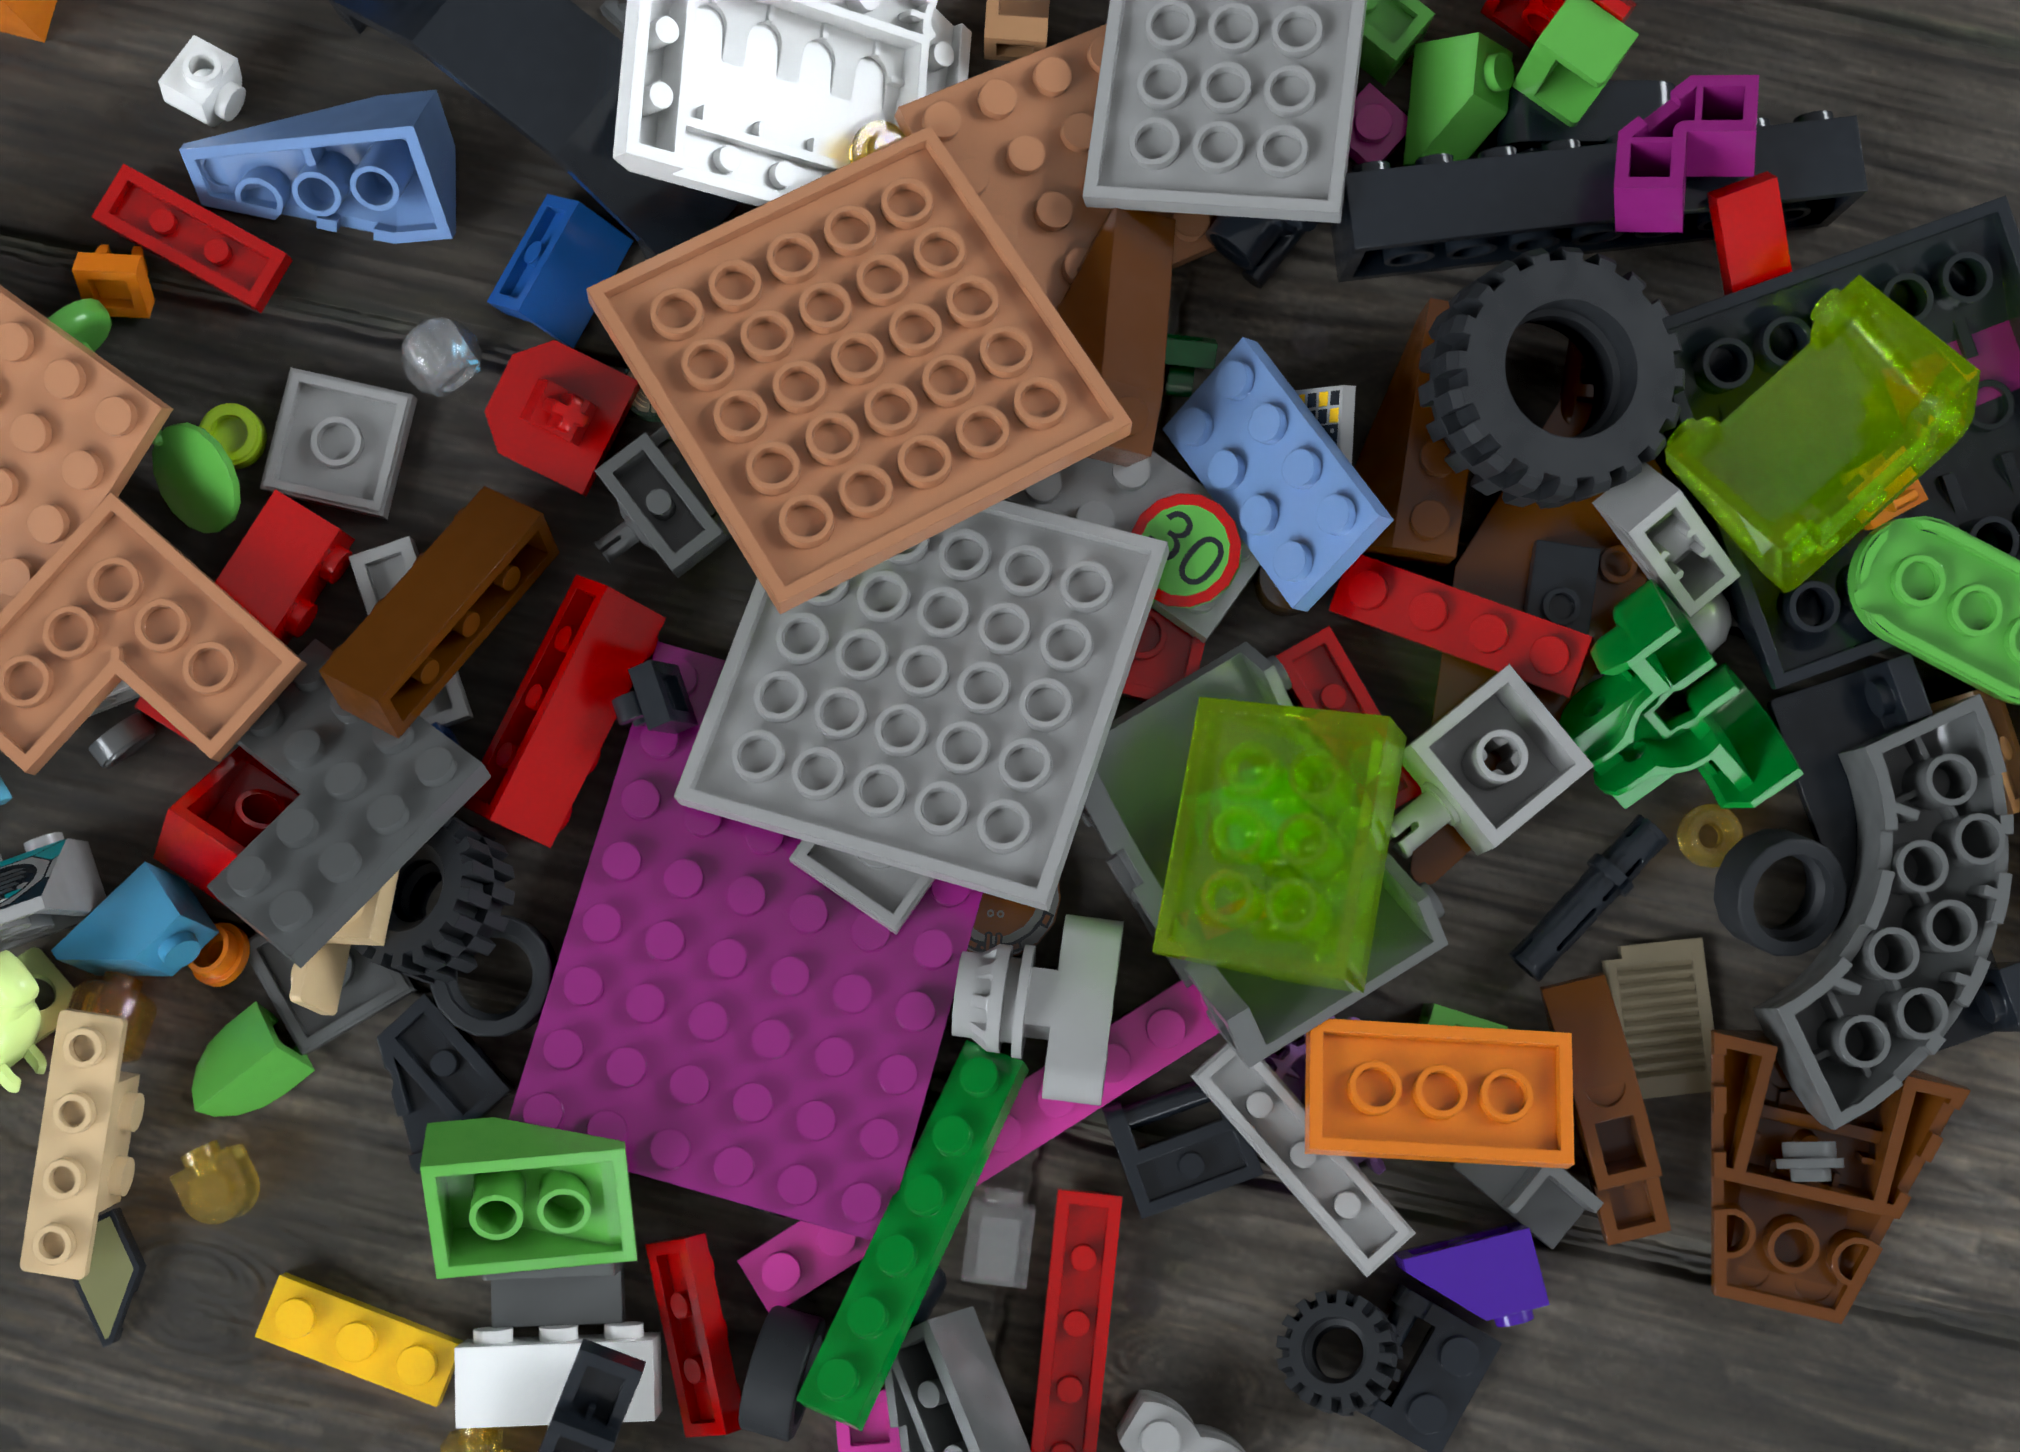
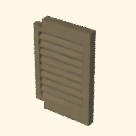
(1664, 1014)

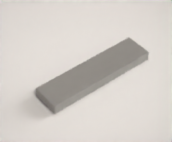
(1326, 1185)

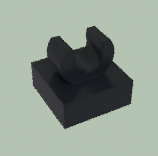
(658, 699)

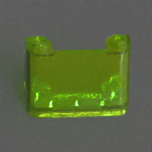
(1829, 434)

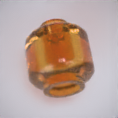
(119, 996)

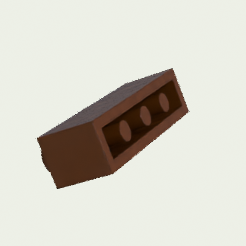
(440, 611)

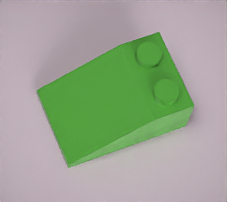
(524, 1198)

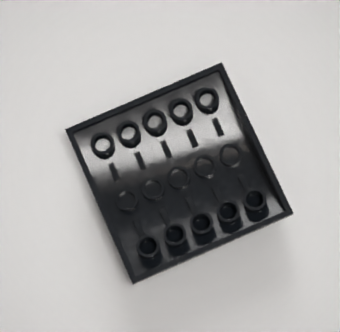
(1955, 282)

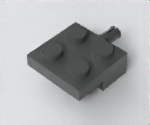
(660, 504)

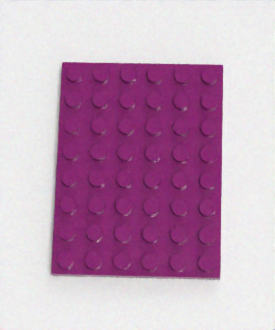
(737, 1006)

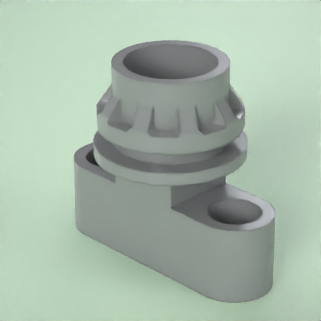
(1070, 1007)

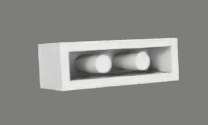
(521, 1378)

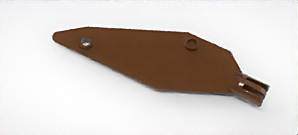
(1498, 570)

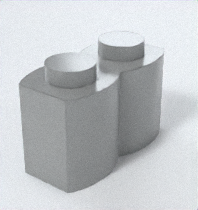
(1163, 1425)

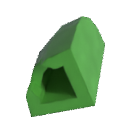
(246, 1066)

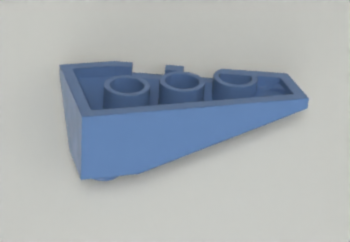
(355, 165)

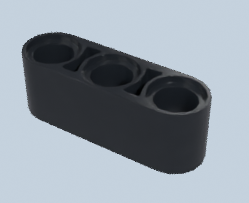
(1620, 102)

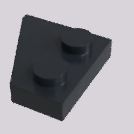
(437, 1072)

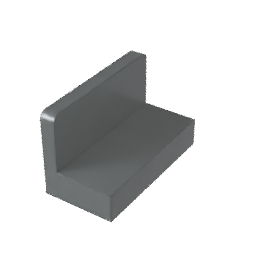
(558, 1296)

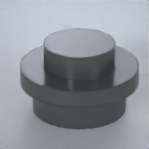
(1809, 1160)

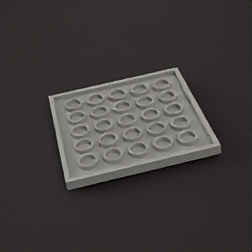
(936, 701)

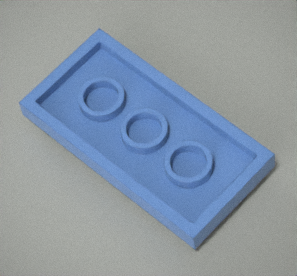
(1277, 475)

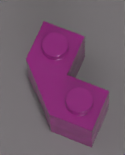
(1697, 133)

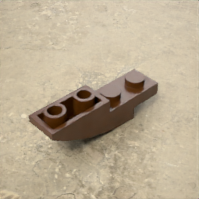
(1609, 1110)

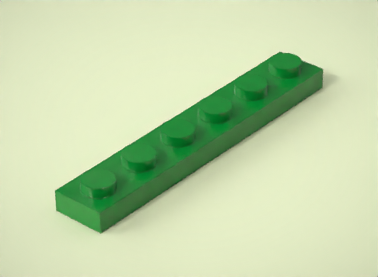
(912, 1236)

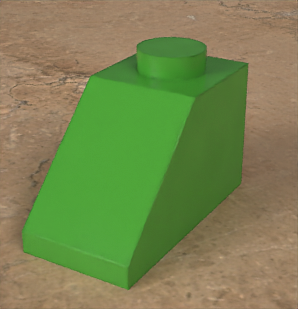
(1456, 95)

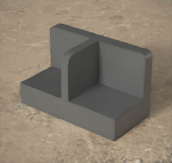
(1534, 1196)

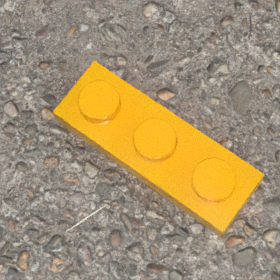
(359, 1339)

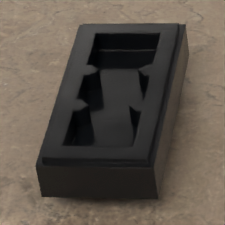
(1562, 584)

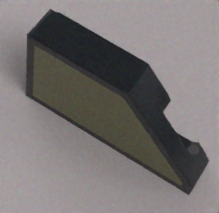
(113, 1276)

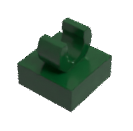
(1182, 357)

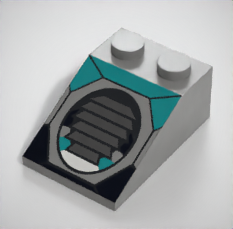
(47, 889)

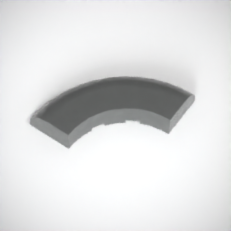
(1915, 918)

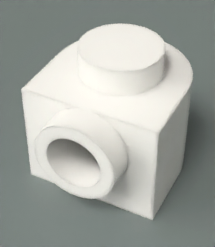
(204, 83)

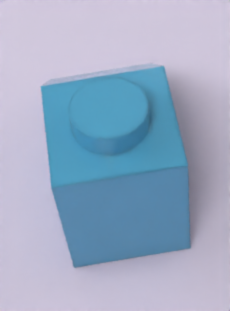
(141, 928)

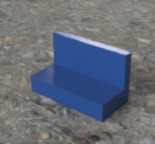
(554, 265)

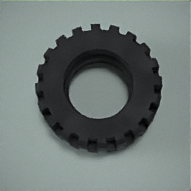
(1627, 360)

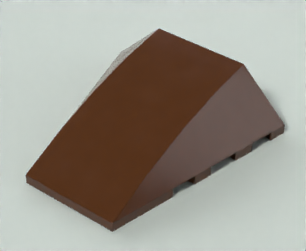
(1808, 1242)

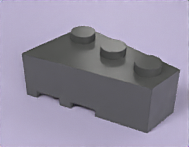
(950, 1391)

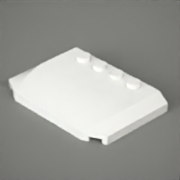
(771, 89)

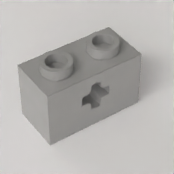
(1667, 539)

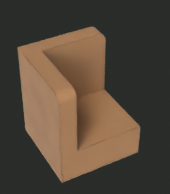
(1015, 28)

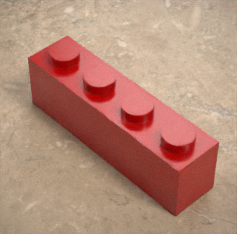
(281, 571)
(564, 710)

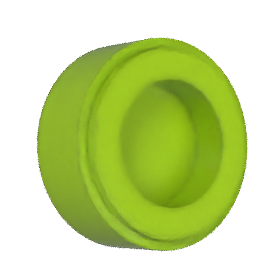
(238, 432)

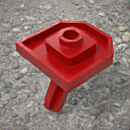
(559, 412)

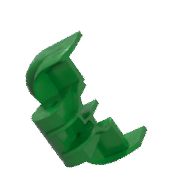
(1635, 750)

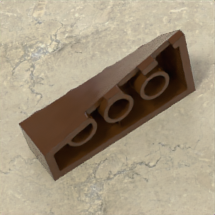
(1409, 469)

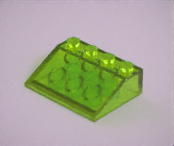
(1281, 842)

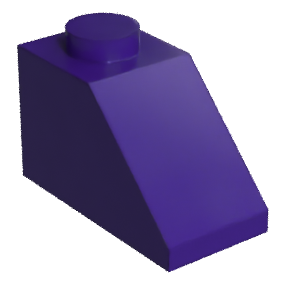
(1484, 1272)

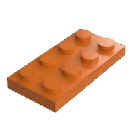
(1439, 1093)

